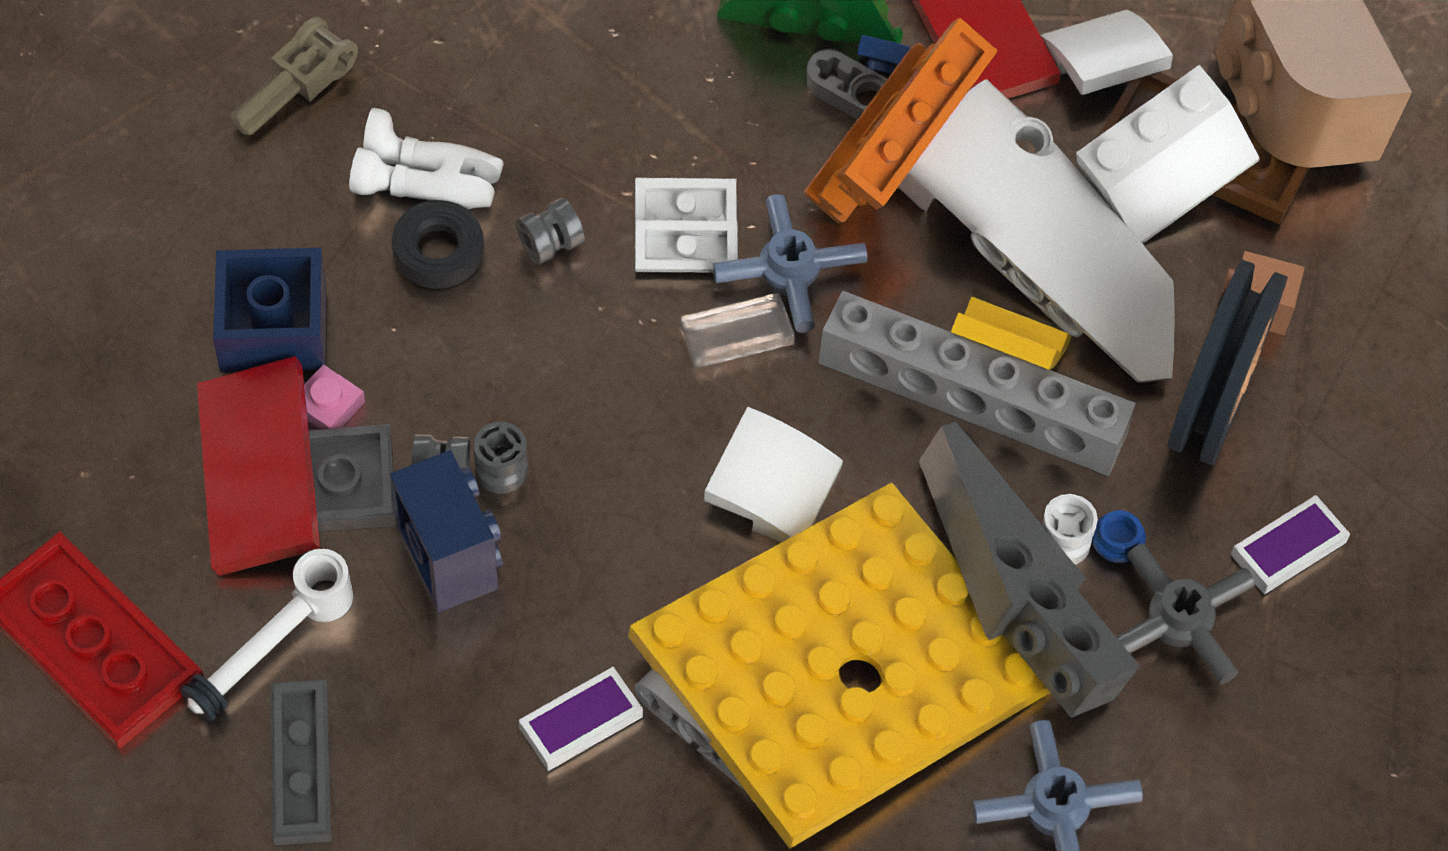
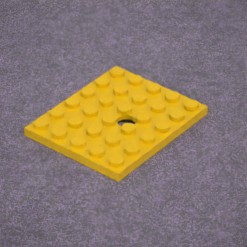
(765, 650)

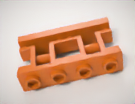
(900, 122)

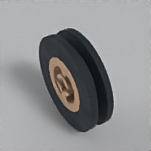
(1226, 361)

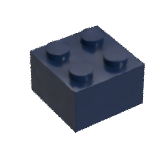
(269, 307)
(446, 530)

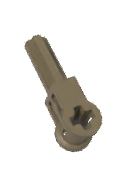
(301, 67)

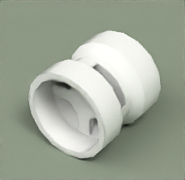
(1071, 517)

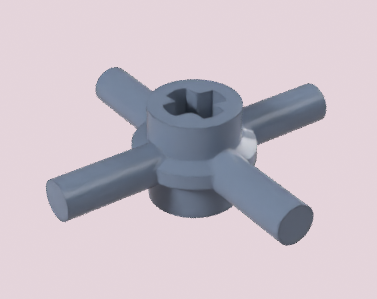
(790, 263)
(1056, 783)

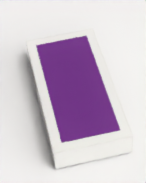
(1290, 544)
(580, 718)

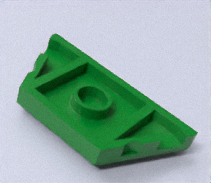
(820, 18)

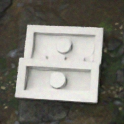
(1108, 51)
(684, 224)
(773, 476)

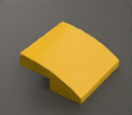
(1011, 333)

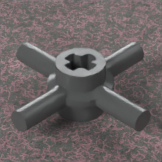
(1184, 612)

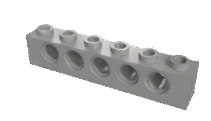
(976, 383)

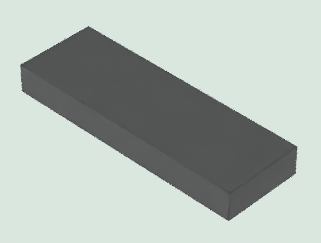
(300, 762)

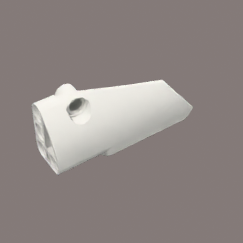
(1049, 231)

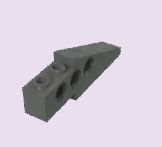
(1022, 577)

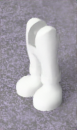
(422, 168)

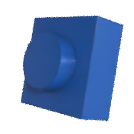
(880, 54)

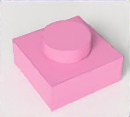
(331, 399)

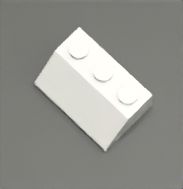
(1168, 154)

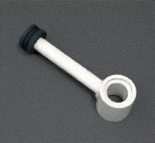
(206, 695)

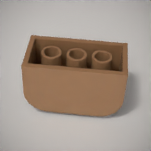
(1312, 79)

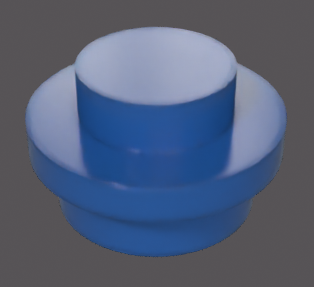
(1117, 535)

